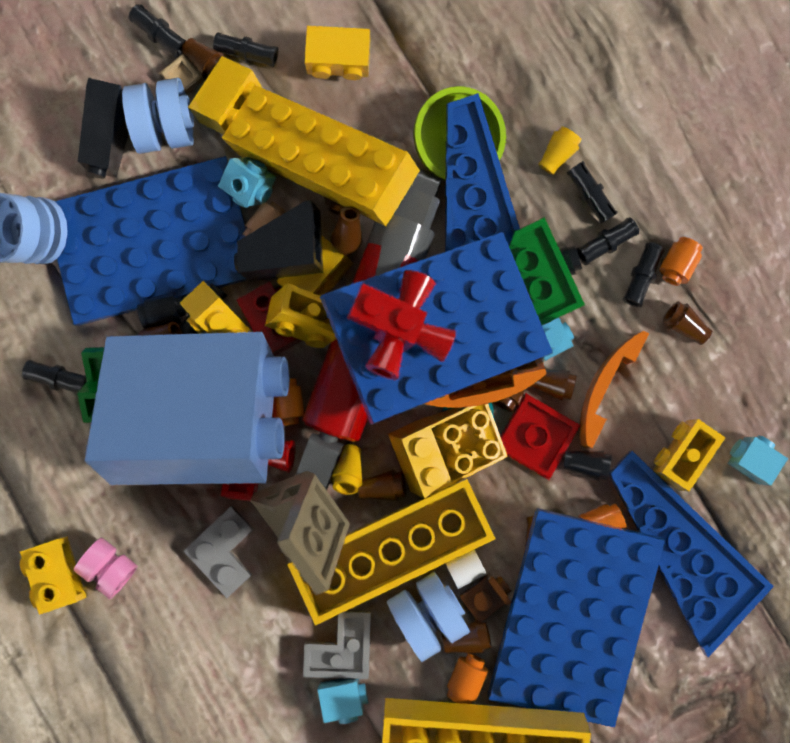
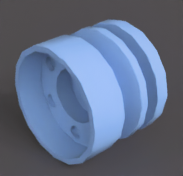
(31, 229)

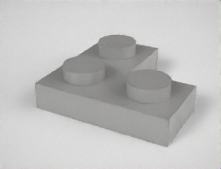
(213, 551)
(346, 657)

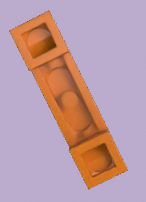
(494, 388)
(590, 422)

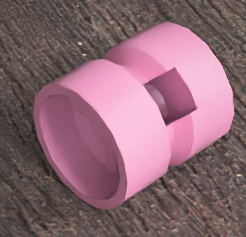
(105, 568)

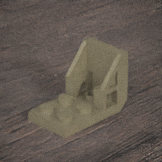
(307, 526)

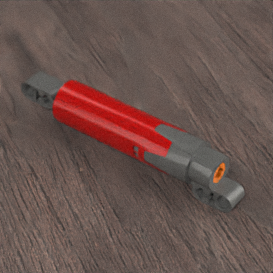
(334, 402)

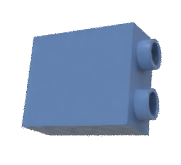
(187, 409)

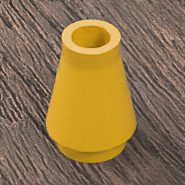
(559, 149)
(348, 471)

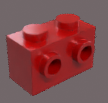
(255, 308)

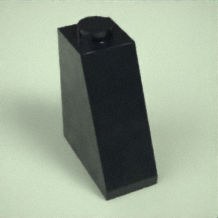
(102, 129)
(283, 246)

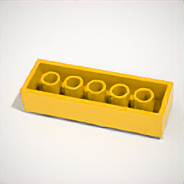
(322, 154)
(399, 549)
(470, 723)

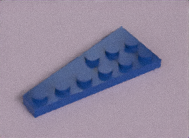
(474, 181)
(701, 569)

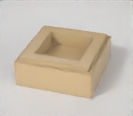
(182, 68)

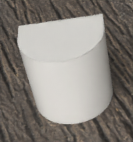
(466, 569)

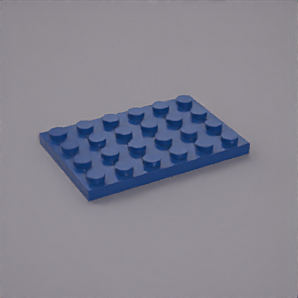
(149, 240)
(474, 294)
(575, 617)

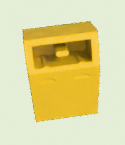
(447, 448)

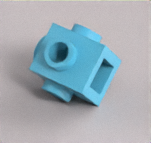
(247, 181)

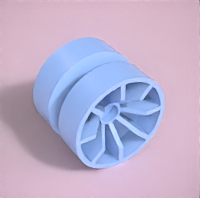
(150, 117)
(420, 620)

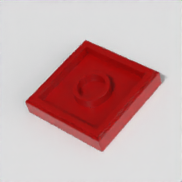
(538, 436)

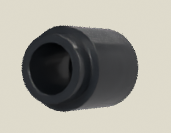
(161, 310)

